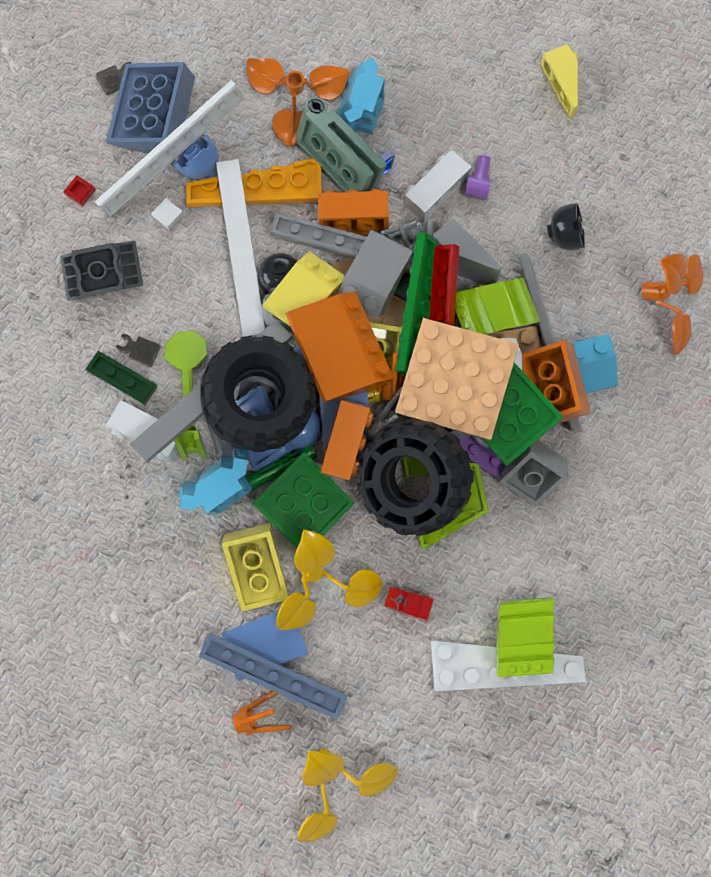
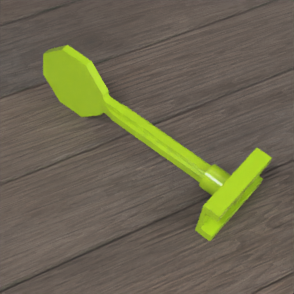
(185, 353)

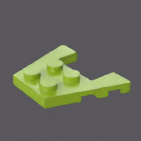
(472, 511)

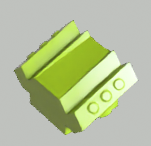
(496, 307)
(525, 637)

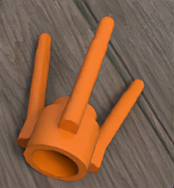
(390, 388)
(245, 720)

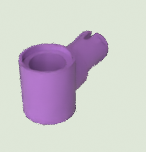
(479, 181)

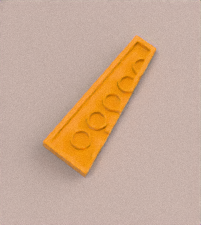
(276, 185)

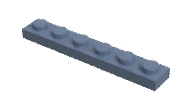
(273, 676)

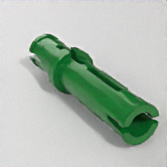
(277, 468)

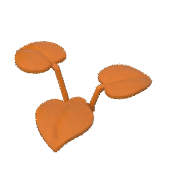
(267, 73)
(675, 270)

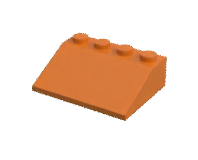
(339, 346)

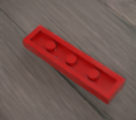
(444, 283)

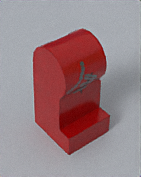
(409, 604)

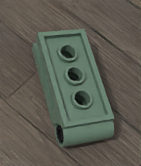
(338, 148)

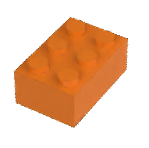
(354, 210)
(558, 376)
(346, 439)

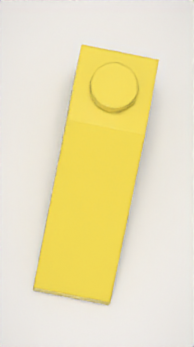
(562, 72)

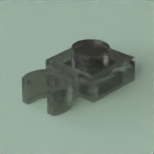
(110, 78)
(141, 351)

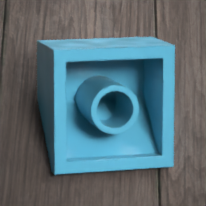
(597, 363)

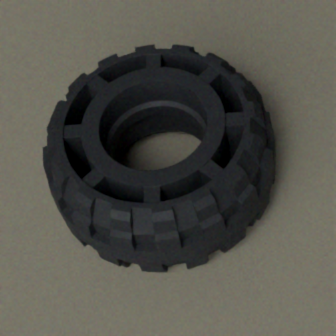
(265, 359)
(446, 466)

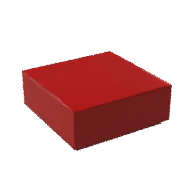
(79, 190)

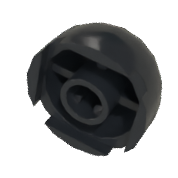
(567, 227)
(274, 270)

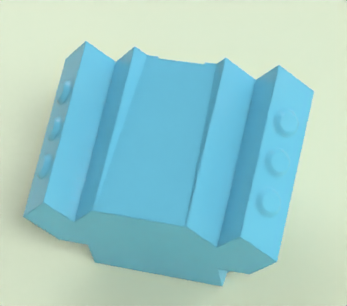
(363, 98)
(218, 484)

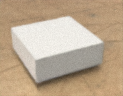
(167, 214)

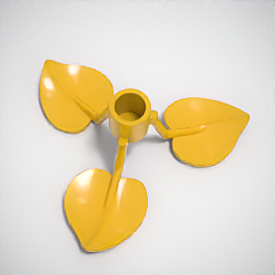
(310, 555)
(325, 766)

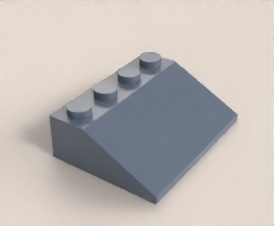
(150, 104)

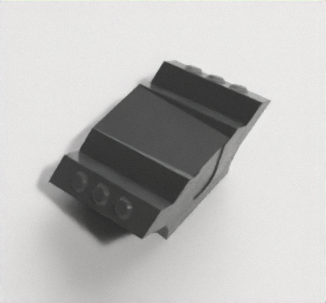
(101, 270)

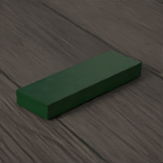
(121, 378)

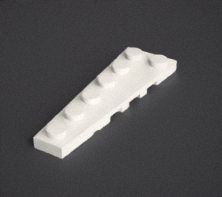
(473, 667)

